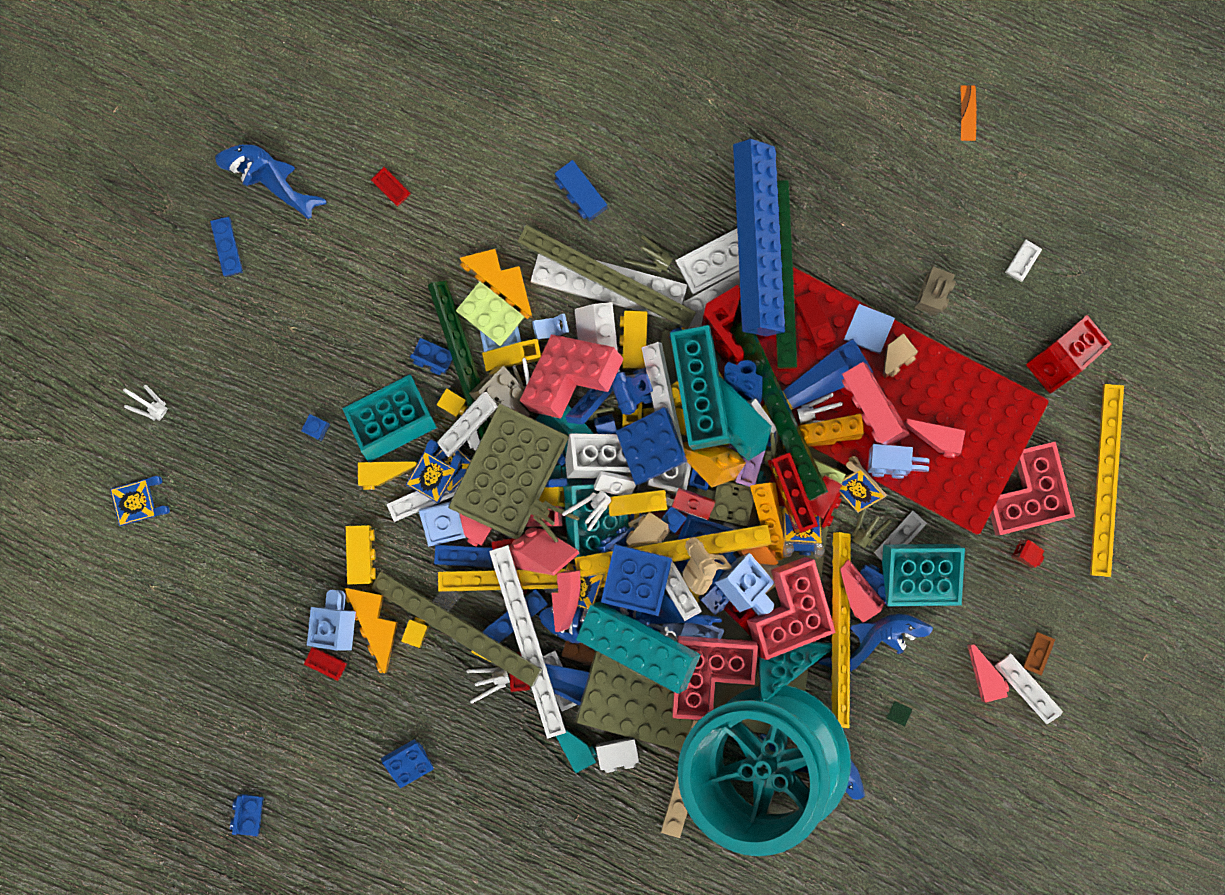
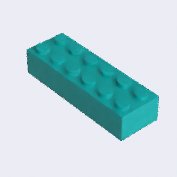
(700, 387)
(638, 647)

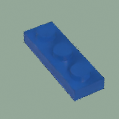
(226, 246)
(587, 406)
(463, 556)

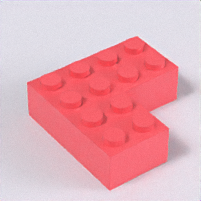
(565, 365)
(876, 407)
(1043, 495)
(802, 612)
(719, 662)

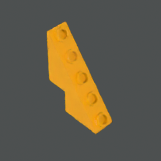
(505, 282)
(832, 430)
(770, 513)
(377, 630)

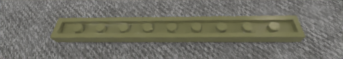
(606, 277)
(457, 629)

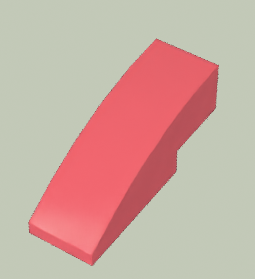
(566, 599)

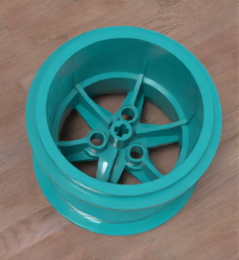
(723, 812)

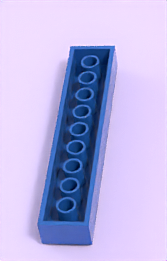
(758, 238)

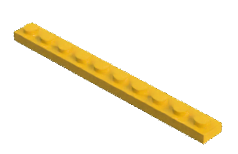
(1107, 480)
(713, 544)
(488, 580)
(841, 639)

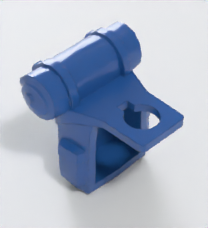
(632, 390)

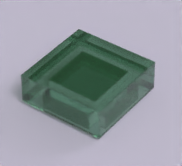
(899, 713)

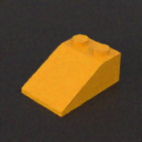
(714, 463)

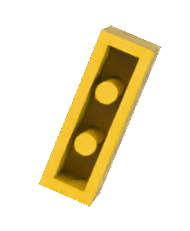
(633, 339)
(360, 554)

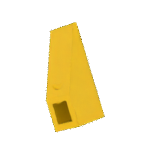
(512, 354)

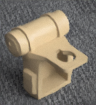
(701, 566)

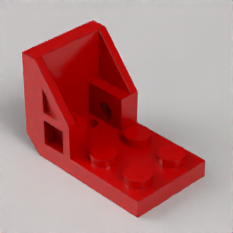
(720, 316)
(1068, 355)

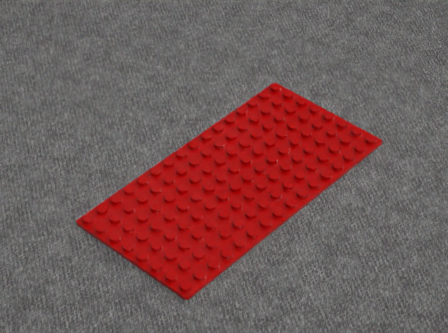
(935, 390)

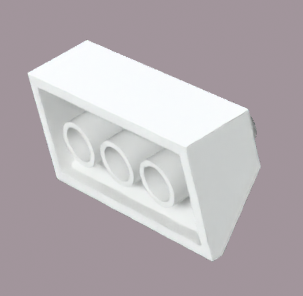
(596, 324)
(595, 453)

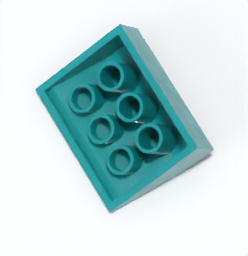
(389, 418)
(577, 533)
(923, 574)

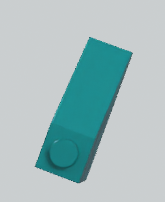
(577, 751)

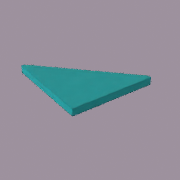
(786, 667)

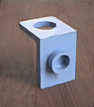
(546, 327)

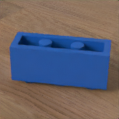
(580, 191)

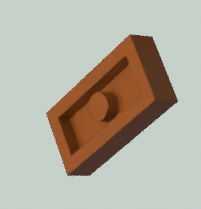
(1038, 653)

